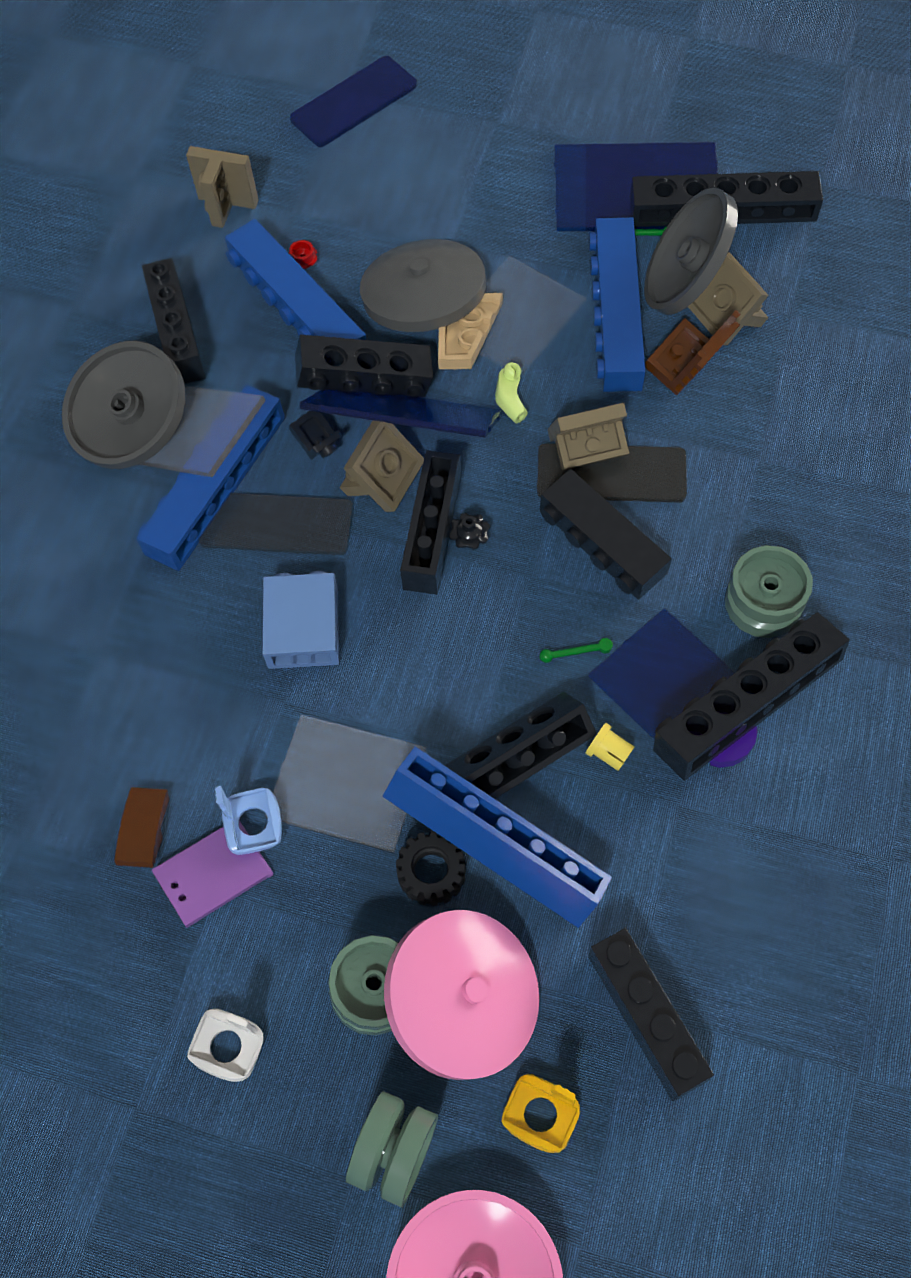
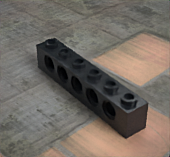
(758, 196)
(688, 753)

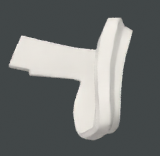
(212, 1024)

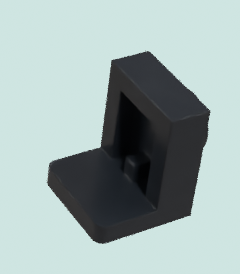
(315, 434)

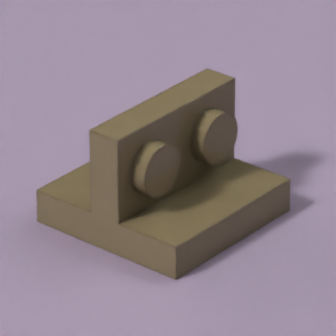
(222, 181)
(730, 291)
(590, 436)
(382, 466)

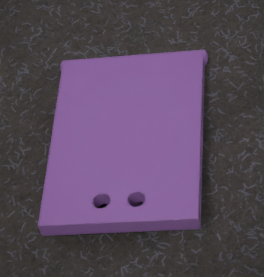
(209, 876)

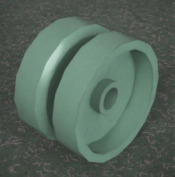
(768, 591)
(351, 1000)
(388, 1147)

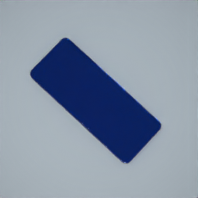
(353, 101)

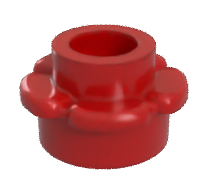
(303, 253)

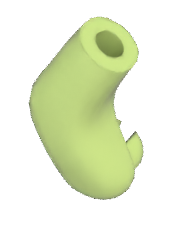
(506, 392)

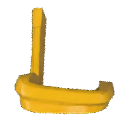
(567, 1108)

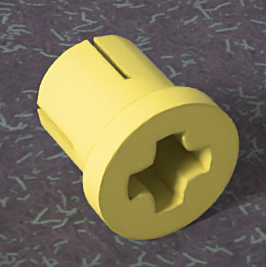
(610, 747)

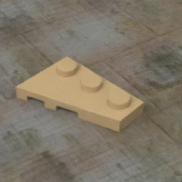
(463, 339)

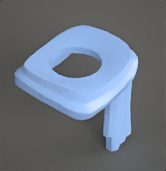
(235, 806)

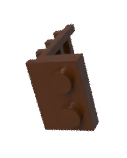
(687, 353)

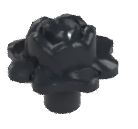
(469, 531)

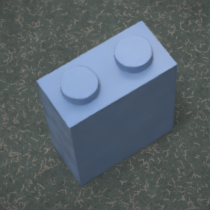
(300, 620)

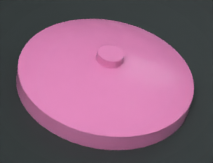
(461, 995)
(474, 1238)

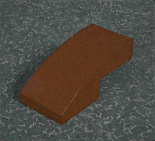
(140, 827)

